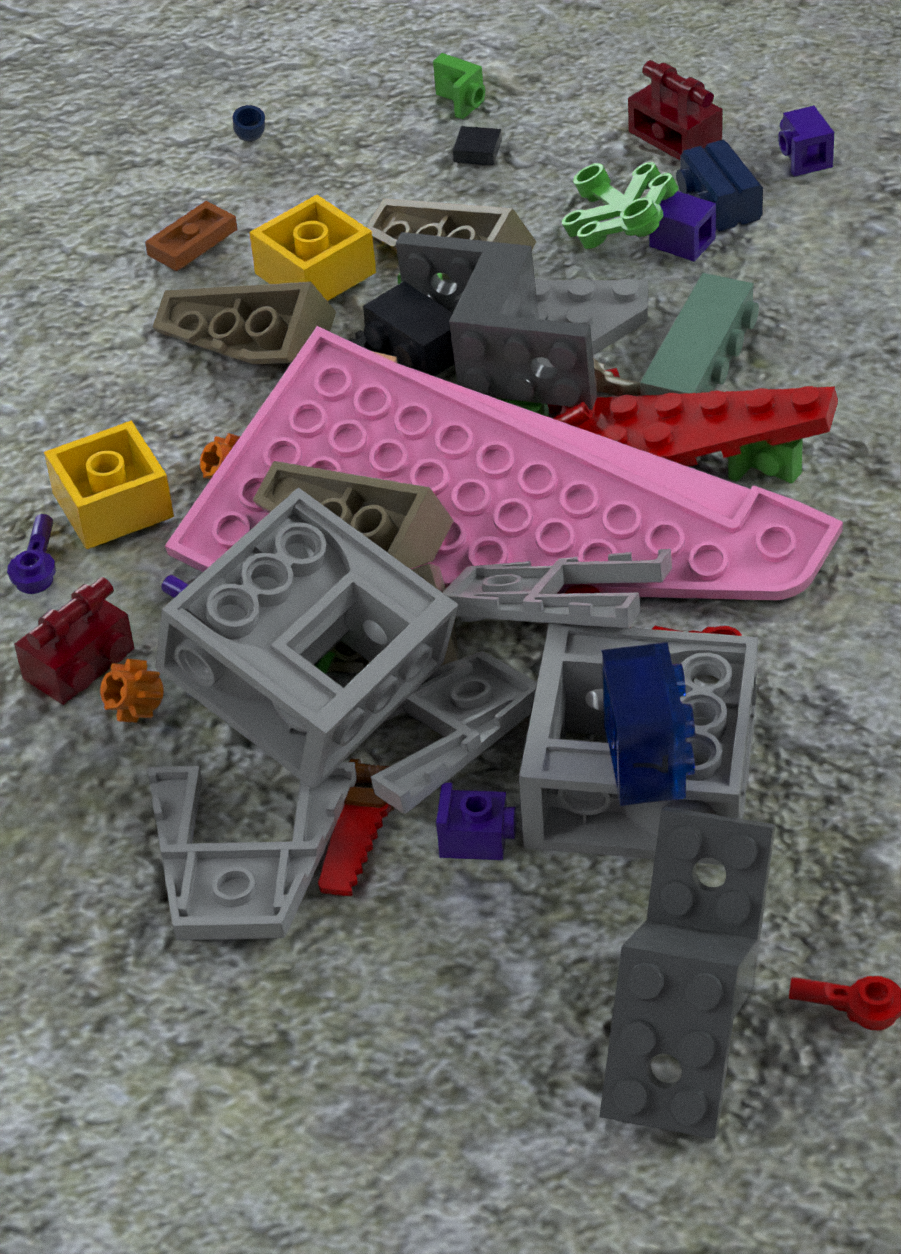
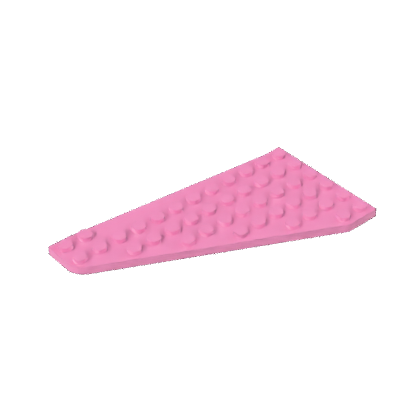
(509, 482)

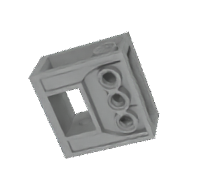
(274, 607)
(571, 784)

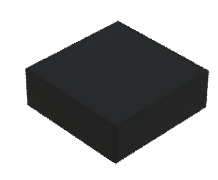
(477, 145)

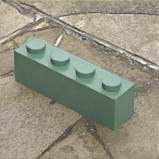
(703, 338)

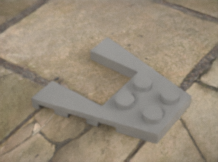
(530, 592)
(470, 706)
(242, 886)

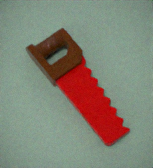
(353, 833)

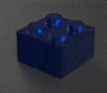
(647, 723)

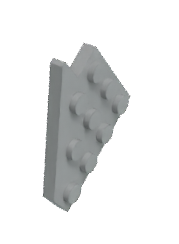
(608, 306)

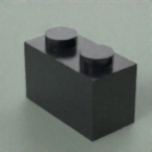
(410, 328)

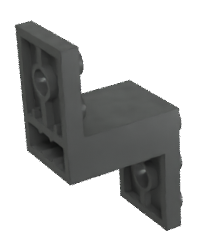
(498, 320)
(687, 973)

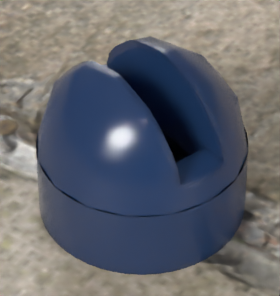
(248, 123)

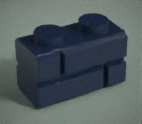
(721, 178)

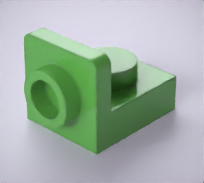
(459, 82)
(779, 460)

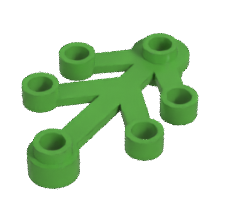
(637, 214)

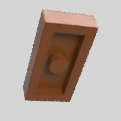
(191, 235)

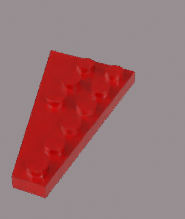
(712, 421)

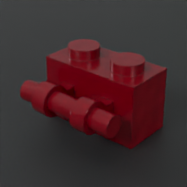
(674, 111)
(75, 643)

